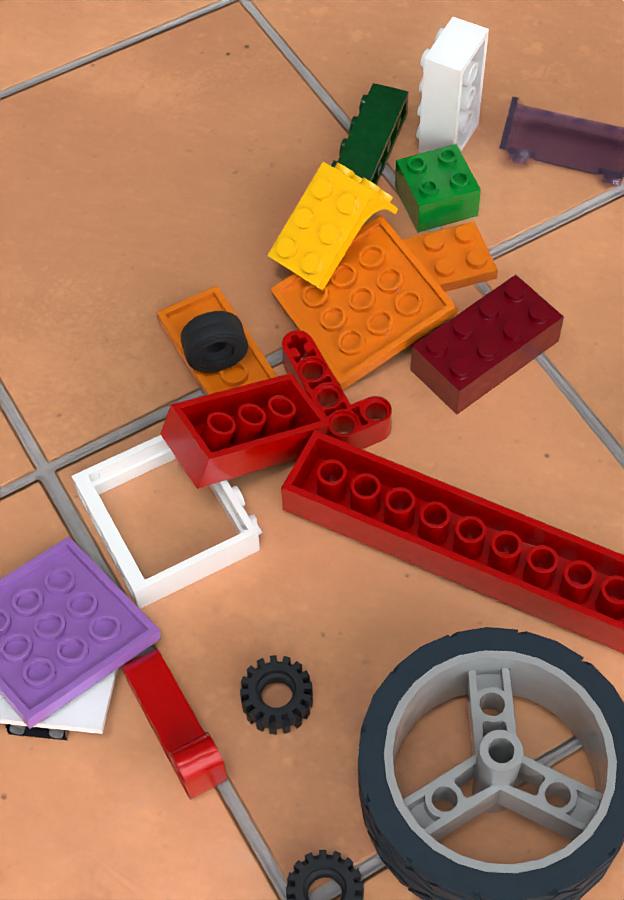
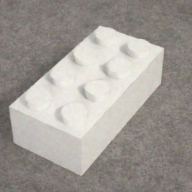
(452, 85)

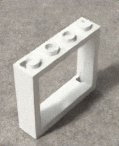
(132, 464)

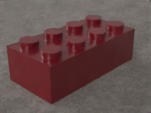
(486, 343)

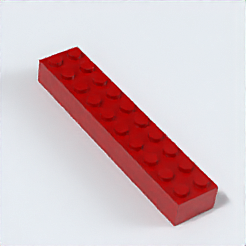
(460, 537)

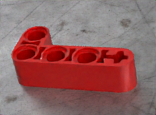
(326, 390)
(174, 724)

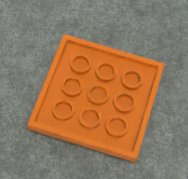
(371, 305)

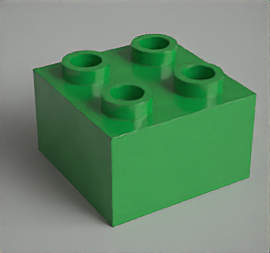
(437, 188)

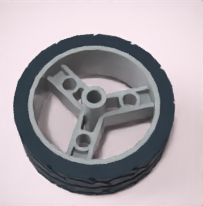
(489, 669)

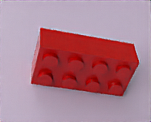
(242, 429)

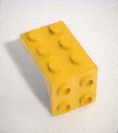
(327, 222)

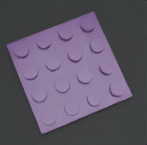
(63, 630)

